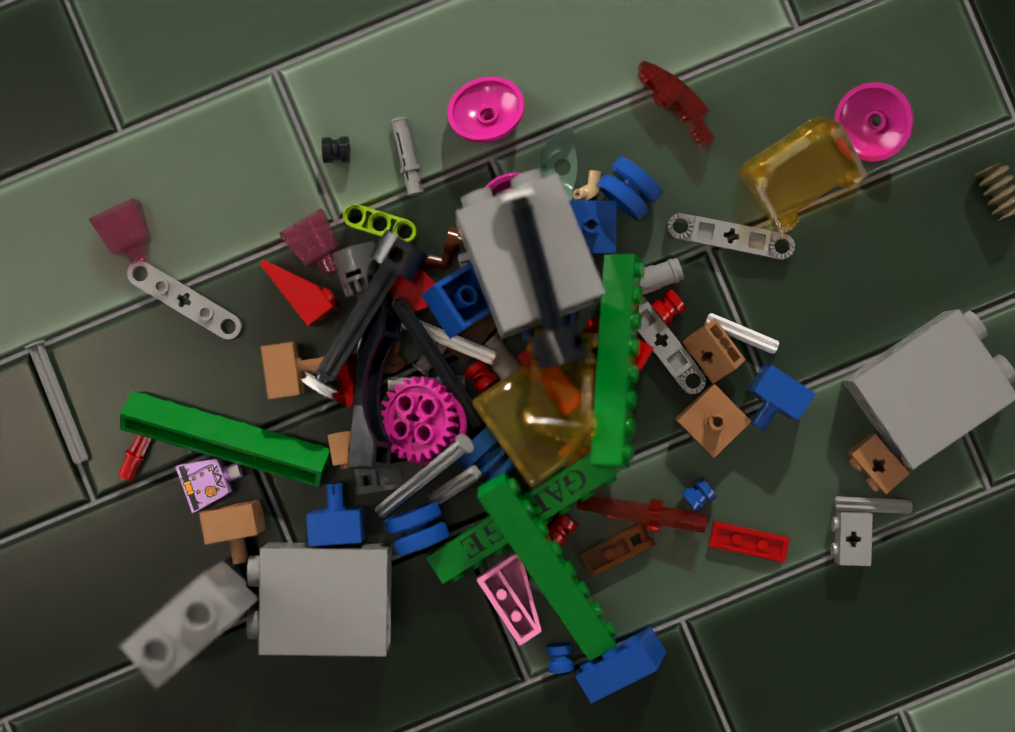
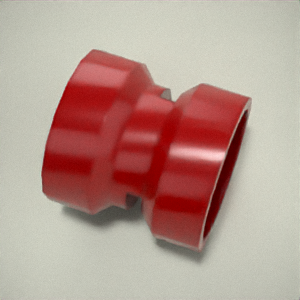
(669, 306)
(480, 375)
(561, 527)

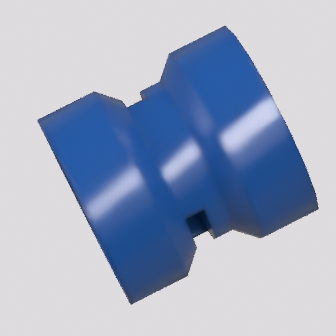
(699, 494)
(560, 659)

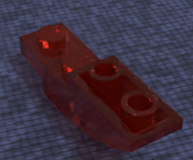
(671, 92)

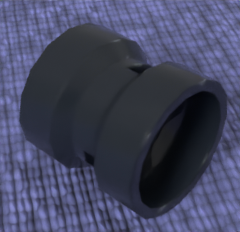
(341, 149)

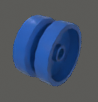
(629, 188)
(417, 530)

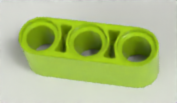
(370, 216)

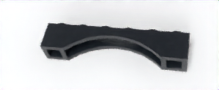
(369, 441)

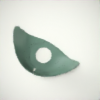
(560, 147)

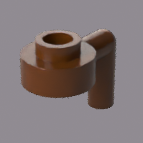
(452, 242)

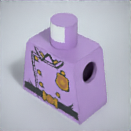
(207, 481)

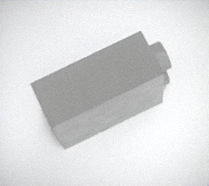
(499, 261)
(932, 387)
(321, 599)
(190, 621)

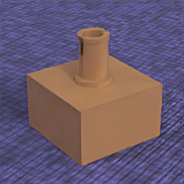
(284, 369)
(712, 420)
(233, 525)

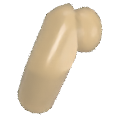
(590, 190)

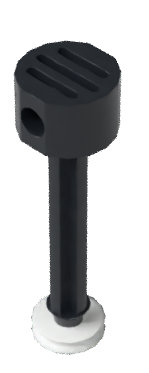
(367, 307)
(558, 344)

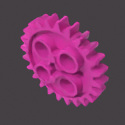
(439, 422)

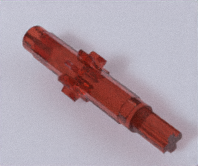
(650, 514)

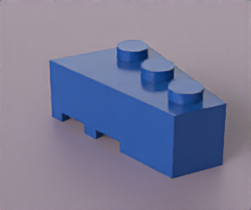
(621, 665)

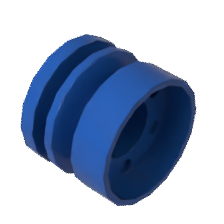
(487, 456)

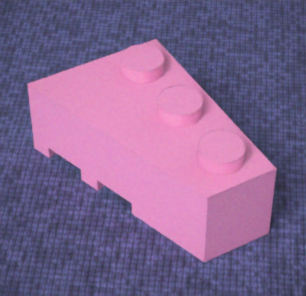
(512, 597)

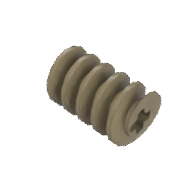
(999, 189)

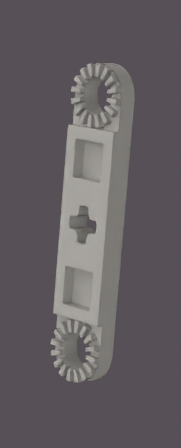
(749, 241)
(169, 290)
(673, 355)

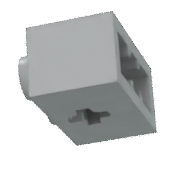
(858, 550)

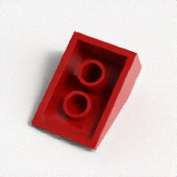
(308, 299)

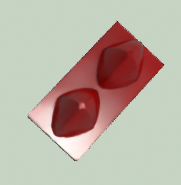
(347, 376)

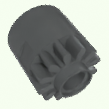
(356, 268)

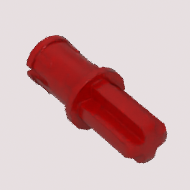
(134, 457)

